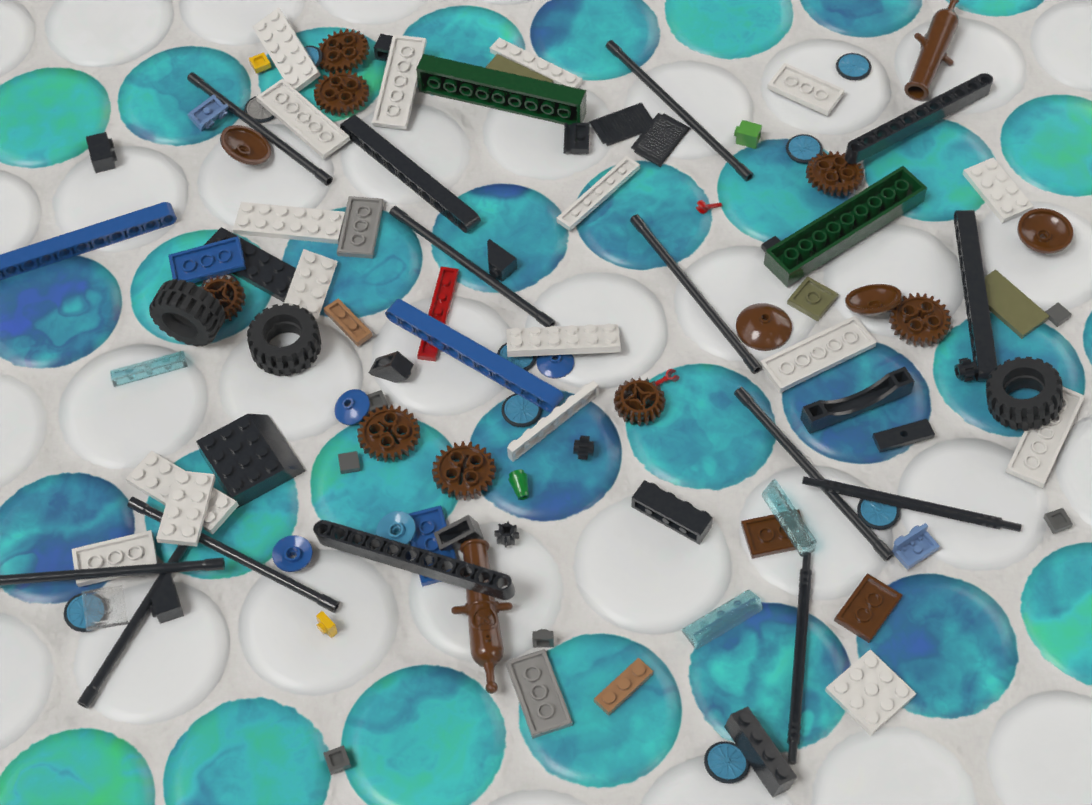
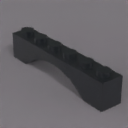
(829, 412)

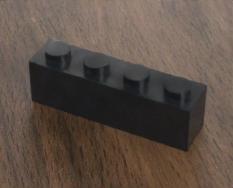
(672, 512)
(760, 751)

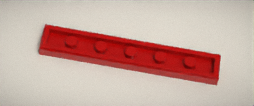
(439, 307)

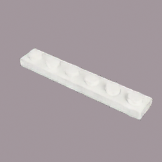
(535, 63)
(598, 193)
(552, 421)

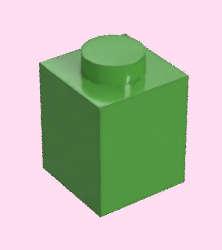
(748, 134)

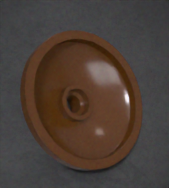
(245, 145)
(1045, 230)
(873, 299)
(760, 333)

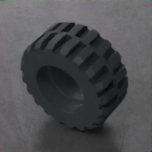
(187, 312)
(278, 321)
(1024, 412)

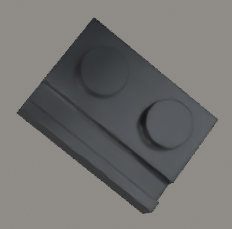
(576, 138)

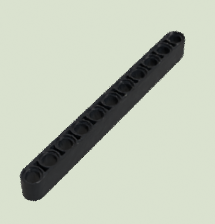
(918, 118)
(411, 174)
(975, 293)
(419, 565)

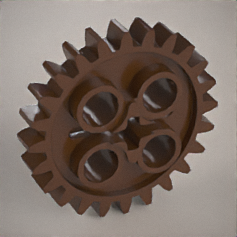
(343, 51)
(341, 93)
(834, 174)
(920, 320)
(375, 442)
(446, 467)

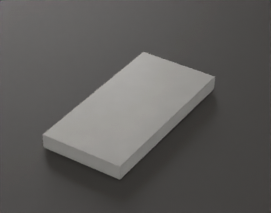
(360, 227)
(538, 693)

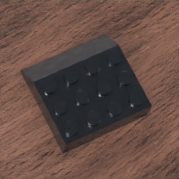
(249, 457)

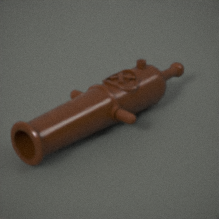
(932, 51)
(482, 614)

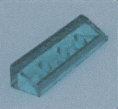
(148, 368)
(789, 518)
(723, 619)

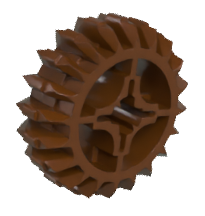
(221, 289)
(643, 396)

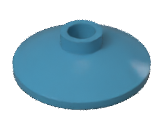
(396, 522)

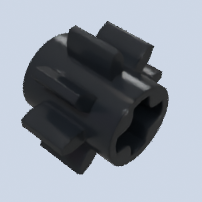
(966, 369)
(583, 447)
(506, 534)

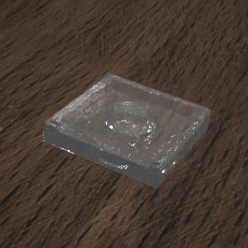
(104, 607)

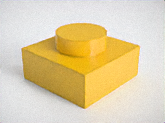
(260, 62)
(326, 625)

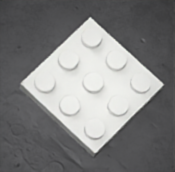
(870, 692)

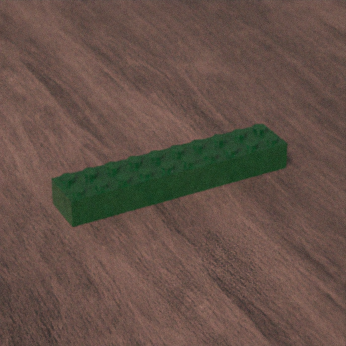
(501, 90)
(844, 226)

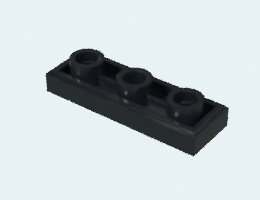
(903, 435)

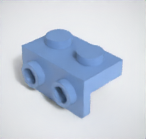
(208, 112)
(914, 546)

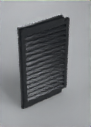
(621, 124)
(660, 138)

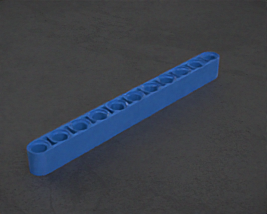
(86, 239)
(474, 355)

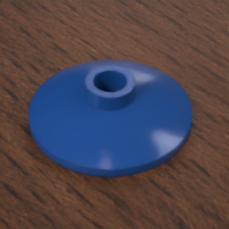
(555, 368)
(358, 408)
(291, 546)

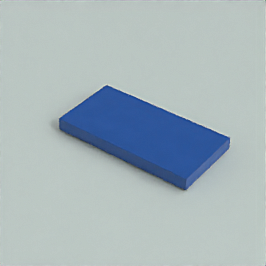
(208, 261)
(428, 522)

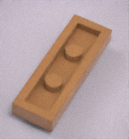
(347, 322)
(623, 686)

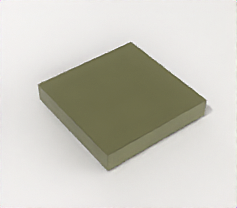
(812, 298)

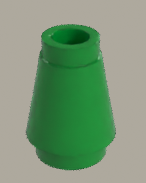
(519, 483)

